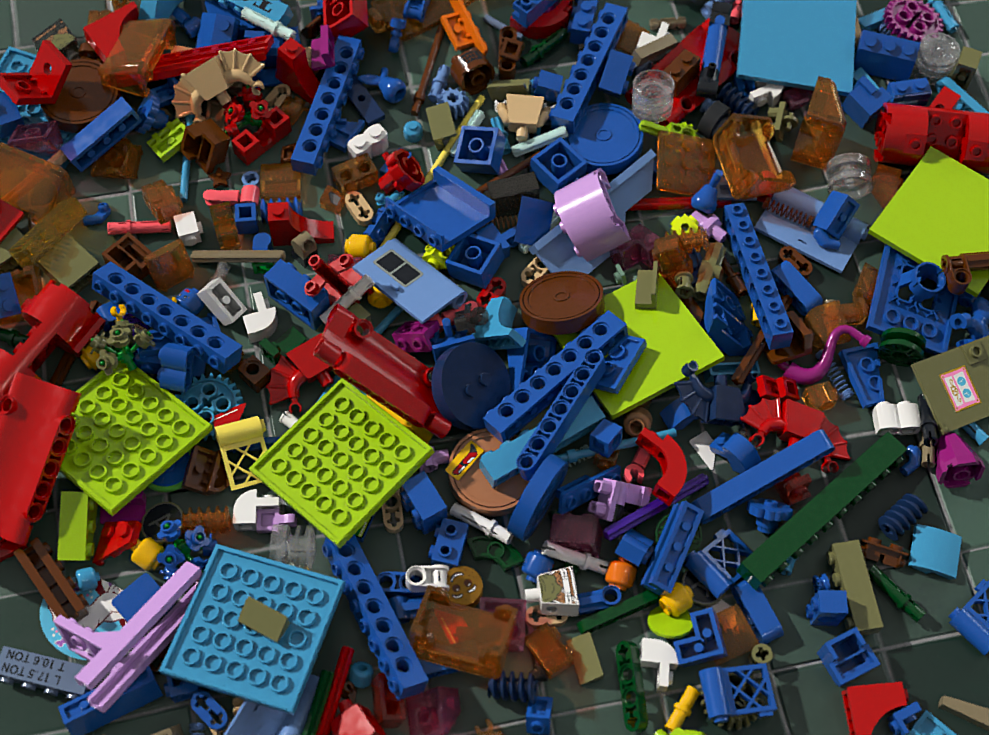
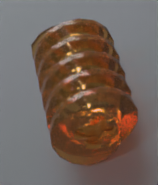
(693, 240)
(209, 520)

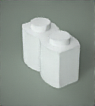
(372, 141)
(896, 418)

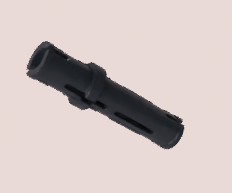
(928, 425)

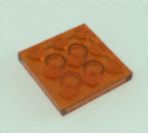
(684, 162)

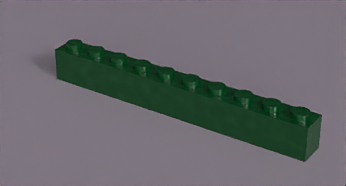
(821, 511)

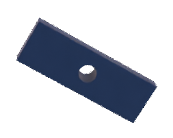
(364, 103)

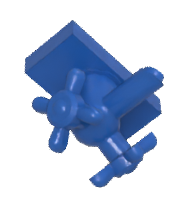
(440, 345)

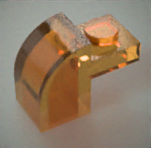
(225, 226)

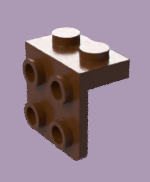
(800, 345)

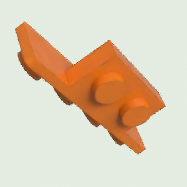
(462, 29)

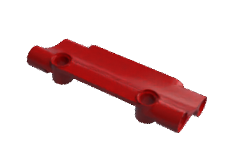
(695, 43)
(380, 370)
(32, 449)

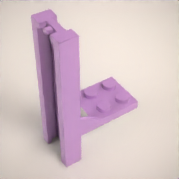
(108, 649)

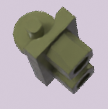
(782, 120)

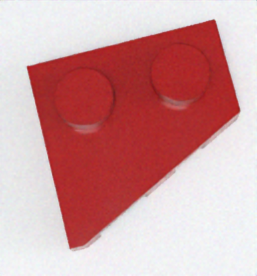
(116, 538)

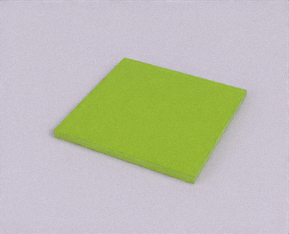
(938, 214)
(671, 341)
(127, 436)
(341, 462)

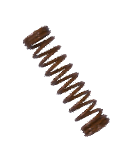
(766, 204)

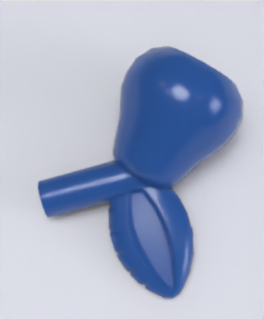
(391, 88)
(706, 198)

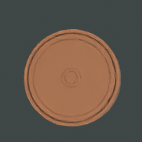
(474, 489)

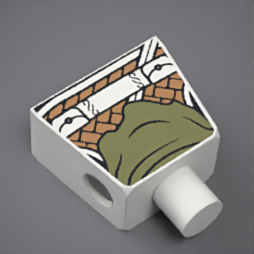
(555, 593)

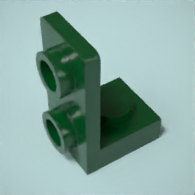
(286, 342)

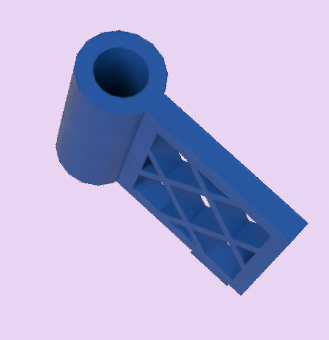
(713, 571)
(970, 623)
(719, 696)

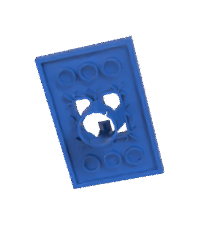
(891, 311)

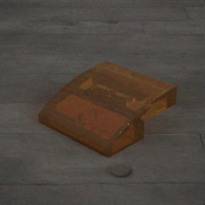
(279, 181)
(736, 633)

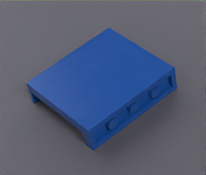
(442, 210)

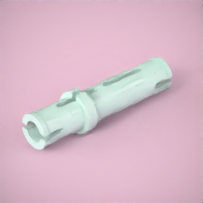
(274, 27)

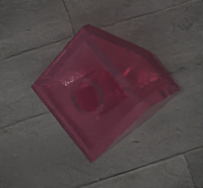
(37, 137)
(433, 711)

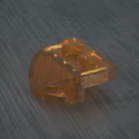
(823, 321)

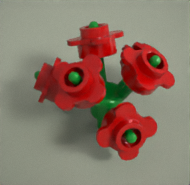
(235, 111)

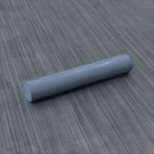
(499, 25)

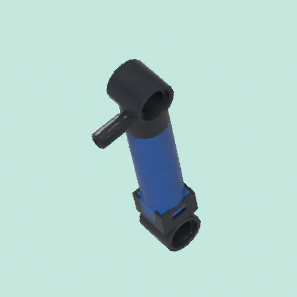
(714, 50)

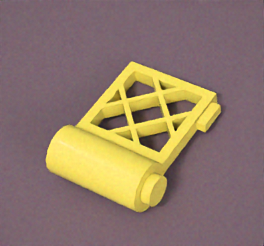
(237, 435)

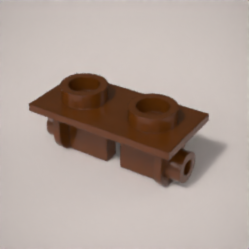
(892, 554)

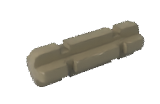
(673, 23)

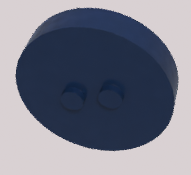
(468, 384)

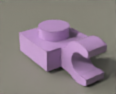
(268, 517)

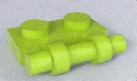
(168, 140)

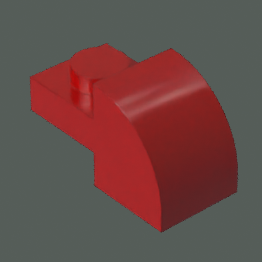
(777, 388)

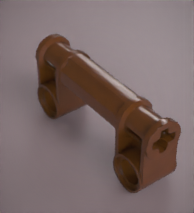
(959, 267)

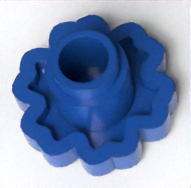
(151, 115)
(768, 513)

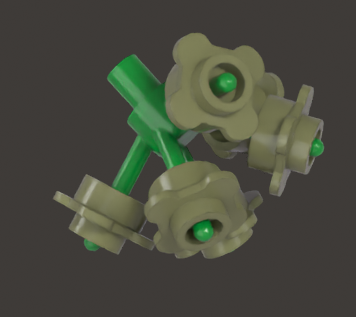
(116, 347)

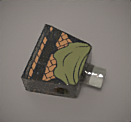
(61, 37)

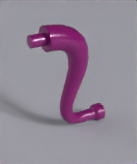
(811, 375)

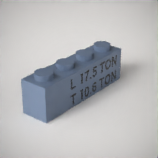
(40, 672)

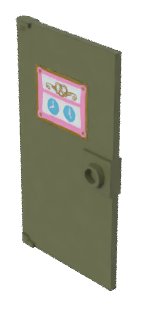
(956, 384)

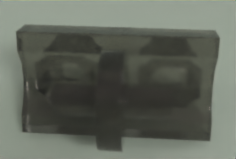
(470, 318)

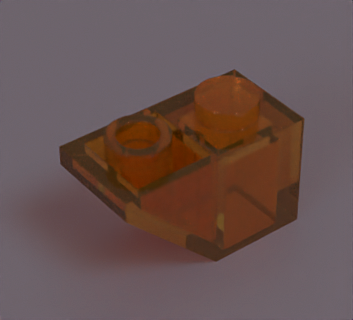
(886, 183)

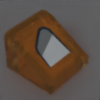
(332, 200)

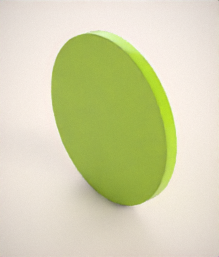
(669, 626)

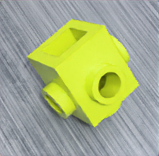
(684, 222)
(437, 258)

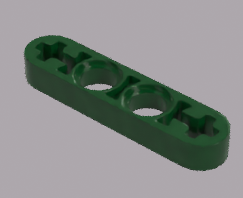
(617, 612)
(634, 685)

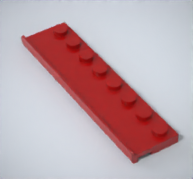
(184, 61)

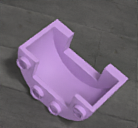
(590, 216)

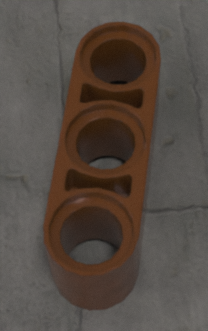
(506, 66)

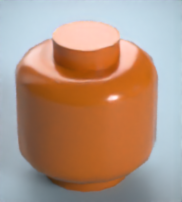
(621, 574)

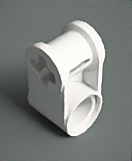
(429, 577)

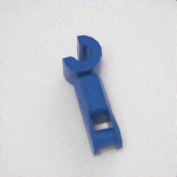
(190, 26)

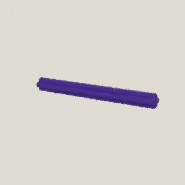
(653, 508)

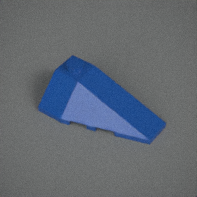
(533, 355)

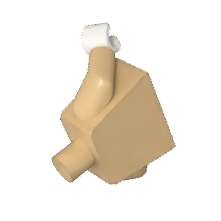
(523, 114)

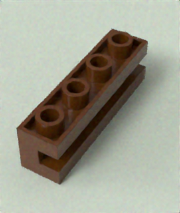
(51, 582)

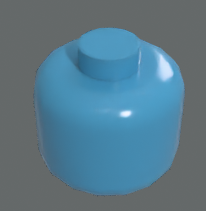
(413, 131)
(87, 579)
(361, 674)

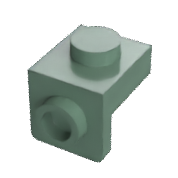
(627, 276)

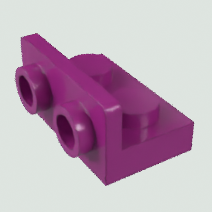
(414, 336)

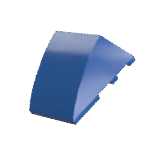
(725, 320)

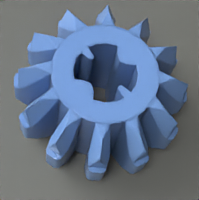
(457, 101)

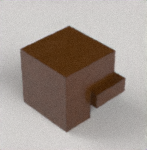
(205, 144)
(129, 255)

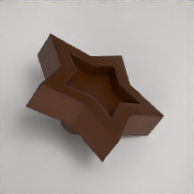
(220, 178)

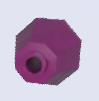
(956, 462)

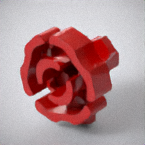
(401, 172)

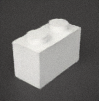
(221, 301)

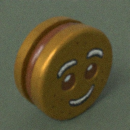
(465, 586)

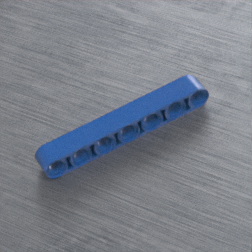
(565, 404)
(764, 475)

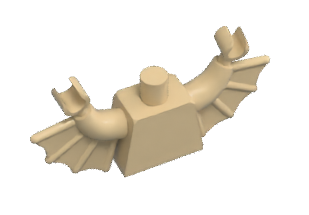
(212, 80)

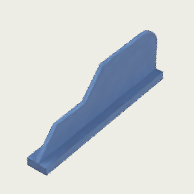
(557, 249)

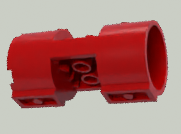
(909, 131)
(57, 320)

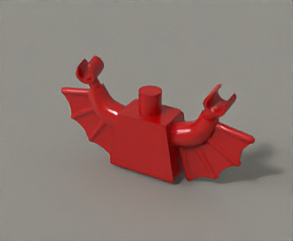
(290, 376)
(792, 423)

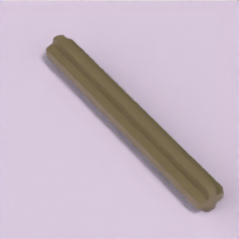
(237, 256)

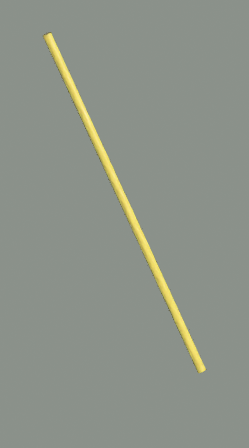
(440, 160)

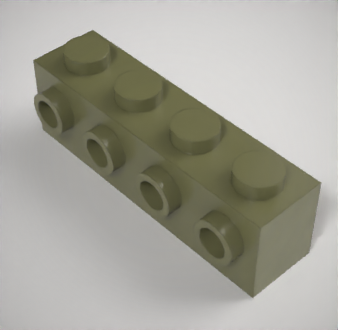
(852, 575)

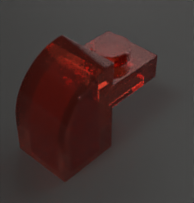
(794, 488)

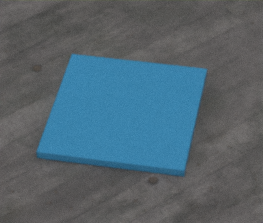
(798, 42)
(237, 661)

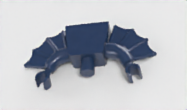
(718, 403)

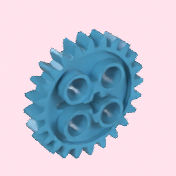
(197, 395)

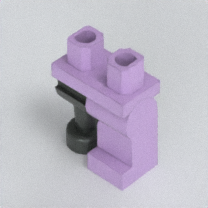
(613, 497)

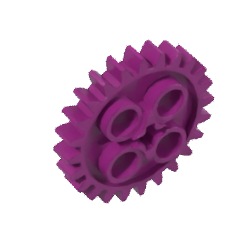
(901, 14)

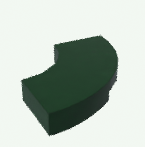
(495, 550)

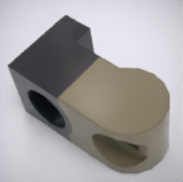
(303, 246)

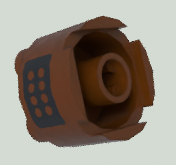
(472, 71)

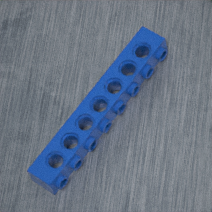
(589, 68)
(327, 106)
(757, 276)
(167, 317)
(537, 399)
(413, 678)

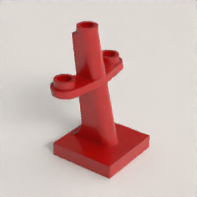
(333, 277)

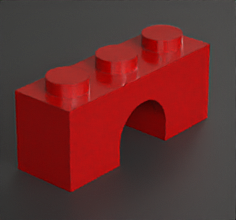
(251, 146)

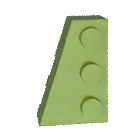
(76, 526)

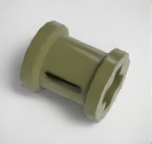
(684, 284)
(762, 650)

